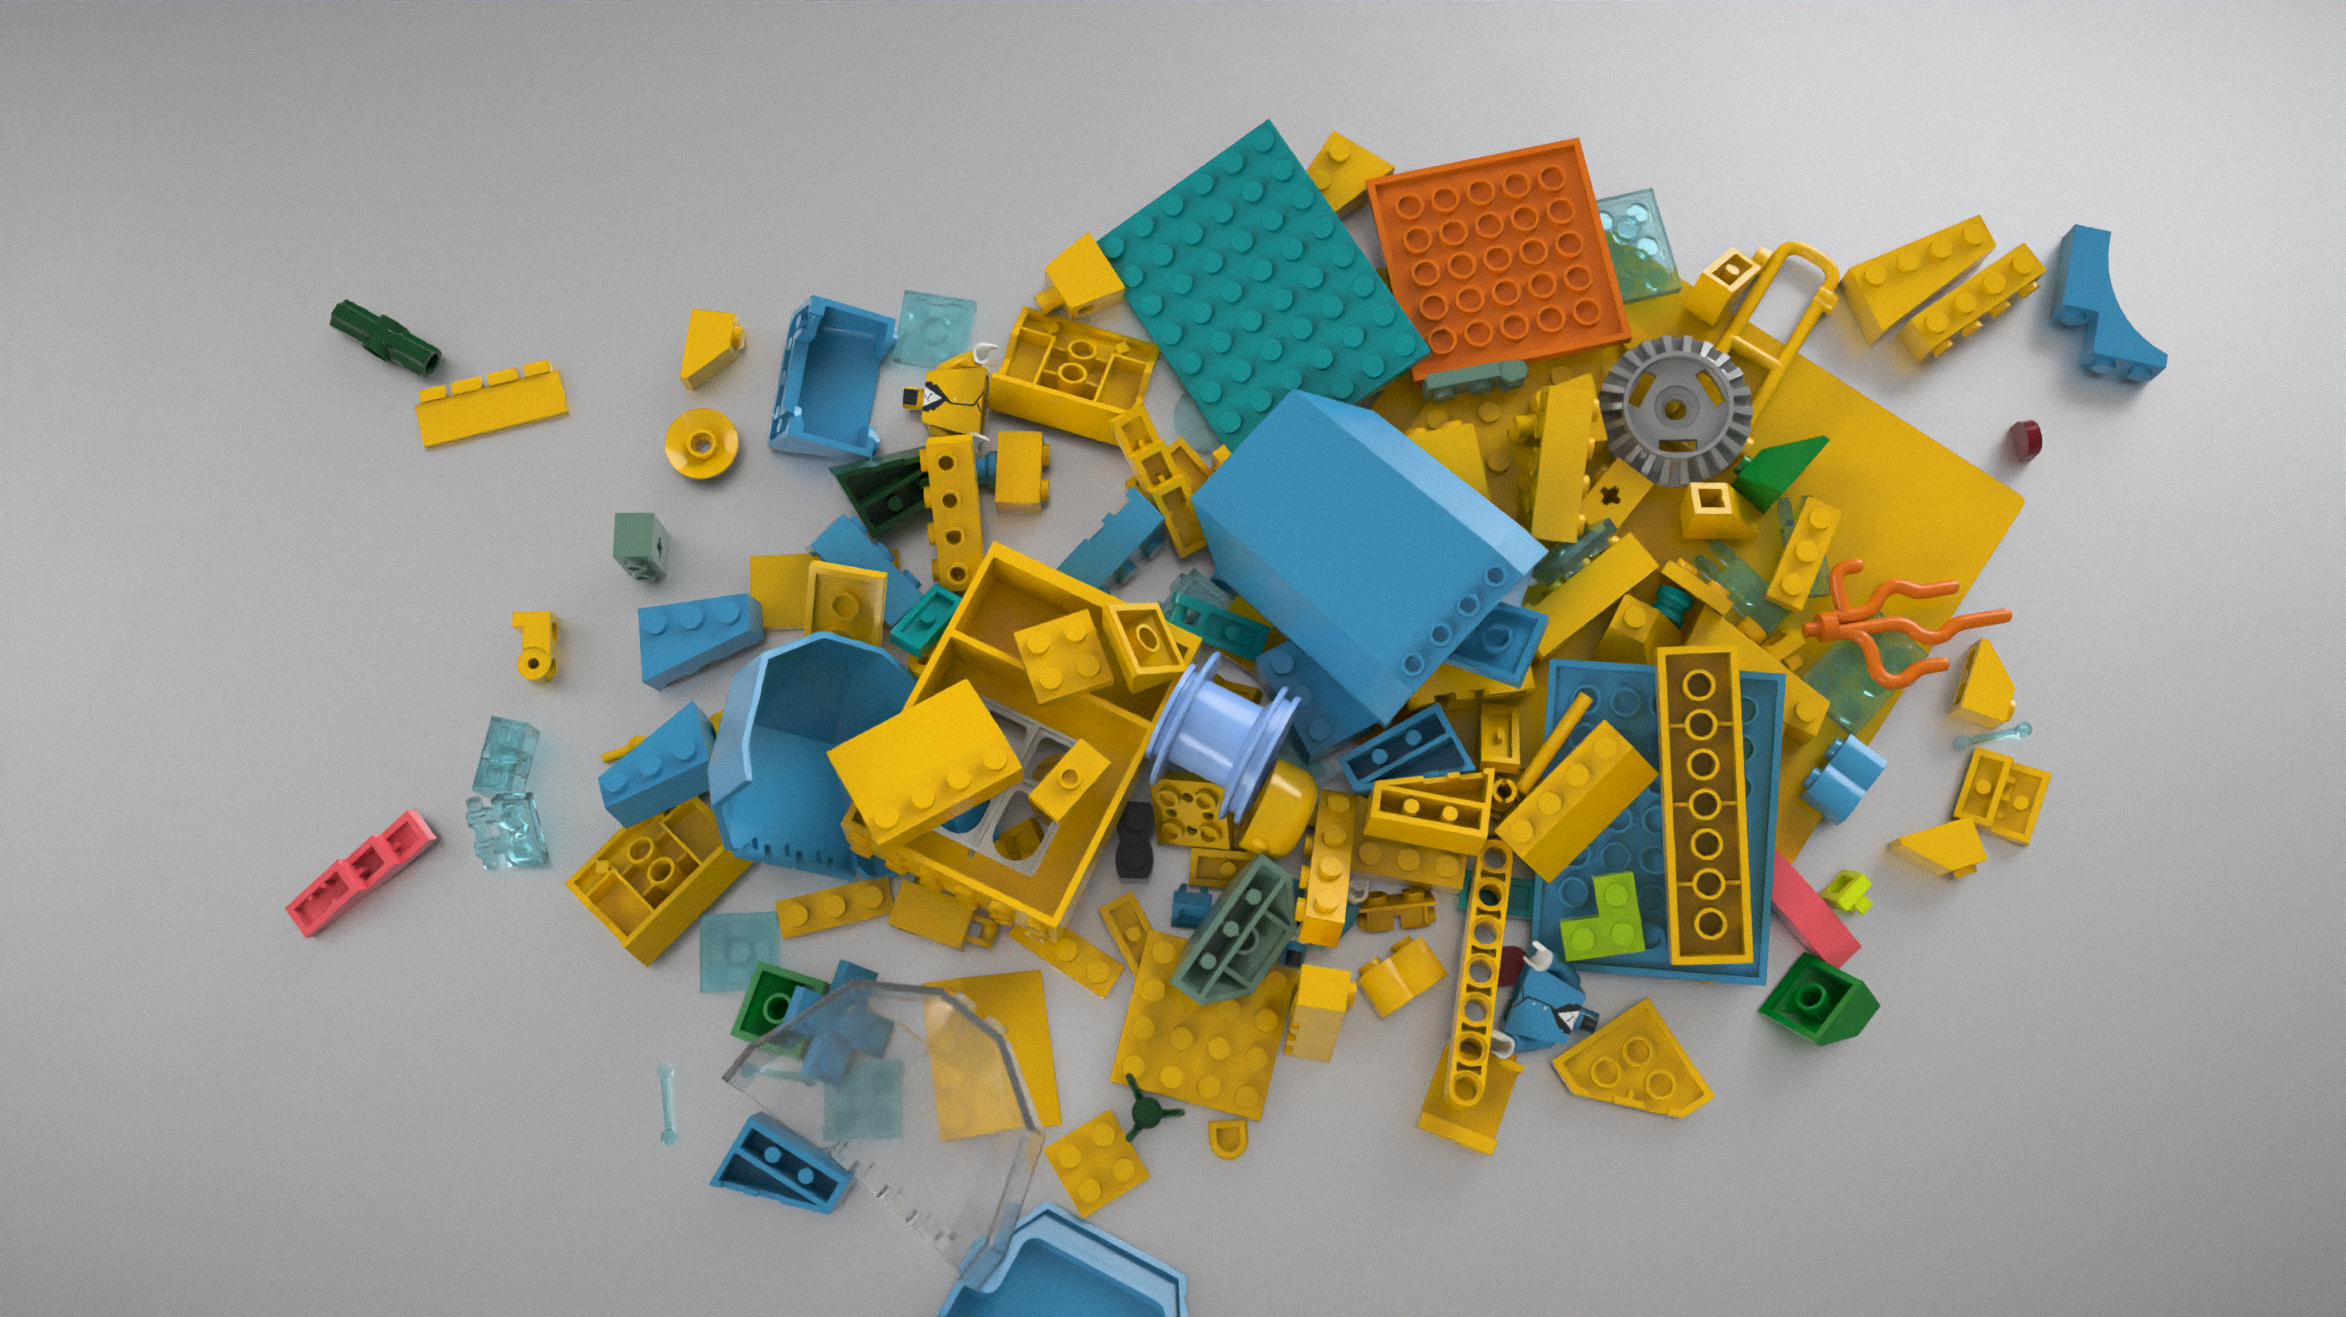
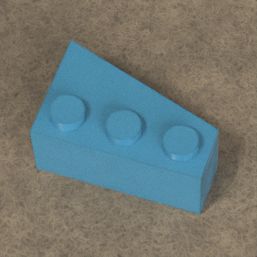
(847, 545)
(783, 1167)

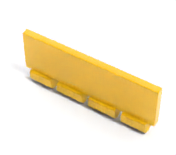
(490, 409)

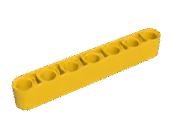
(1473, 992)

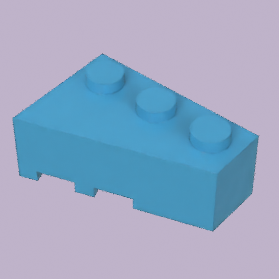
(1118, 545)
(691, 634)
(1327, 714)
(1415, 747)
(661, 769)

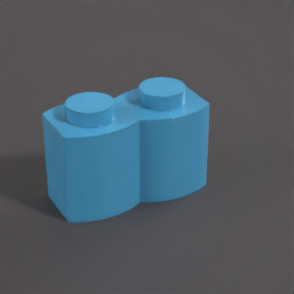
(1842, 779)

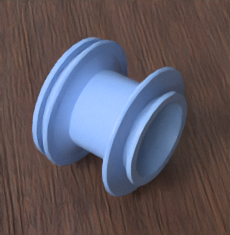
(1220, 736)

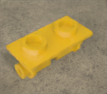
(1410, 905)

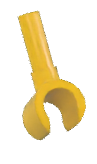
(620, 752)

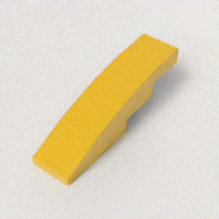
(1159, 478)

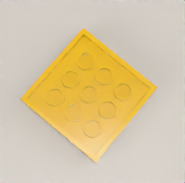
(1198, 1053)

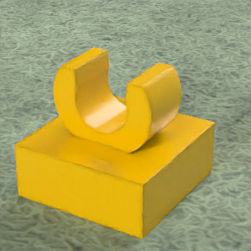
(1783, 645)

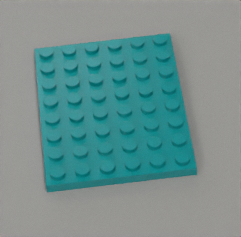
(1259, 289)

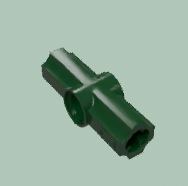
(385, 338)

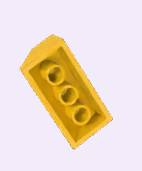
(1576, 801)

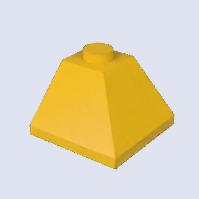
(1634, 634)

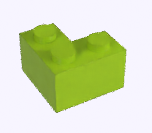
(1613, 929)

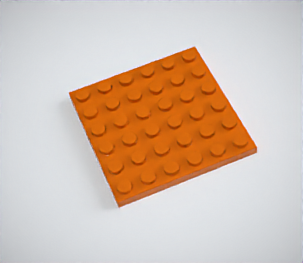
(1500, 258)

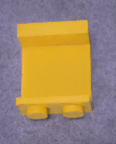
(1478, 1125)

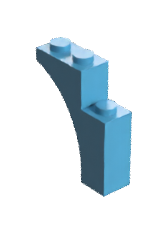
(2086, 297)

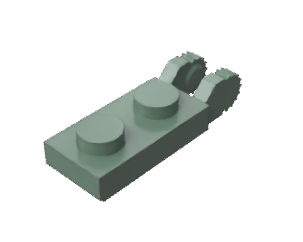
(1474, 379)

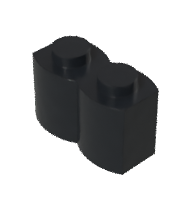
(1134, 853)

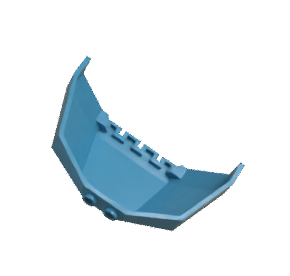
(770, 764)

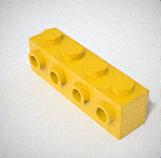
(1970, 303)
(955, 509)
(1591, 591)
(1328, 868)

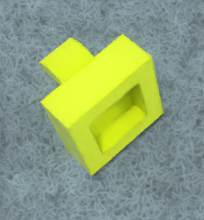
(1847, 892)

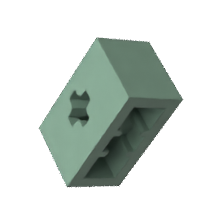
(640, 545)

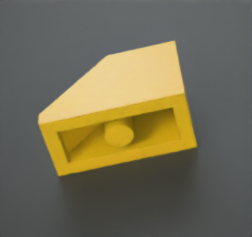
(1721, 286)
(710, 345)
(1984, 688)
(1944, 848)

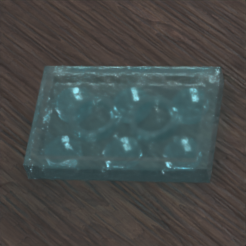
(1639, 246)
(1846, 683)

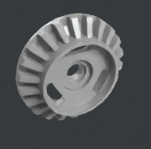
(1636, 431)

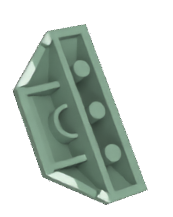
(1239, 935)

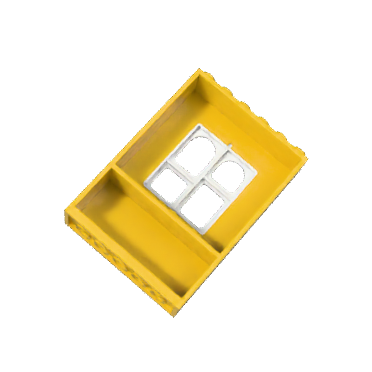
(980, 645)

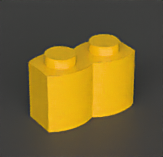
(1400, 976)

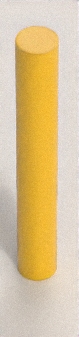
(1553, 743)

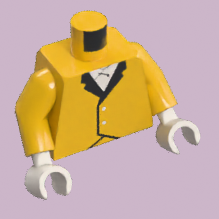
(955, 396)

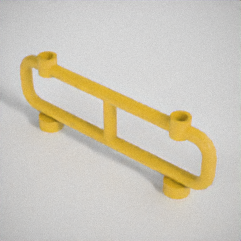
(1823, 301)

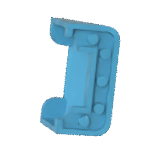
(830, 380)

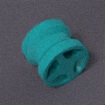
(1673, 604)

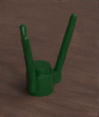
(1146, 1110)

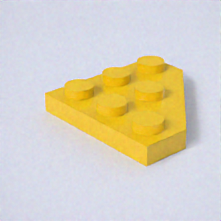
(1635, 1065)

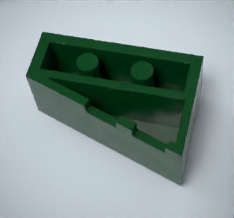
(883, 488)

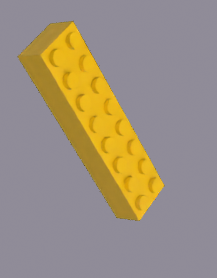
(1703, 804)

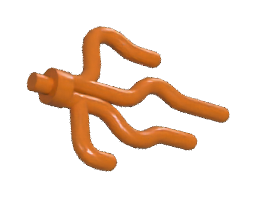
(1849, 623)

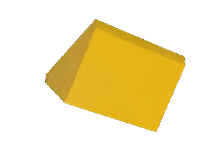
(1142, 644)

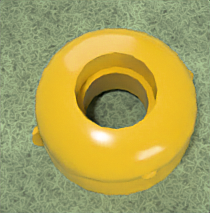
(1280, 811)

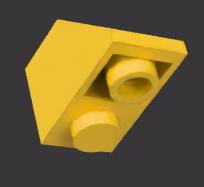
(1716, 513)

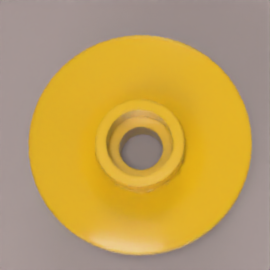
(691, 431)

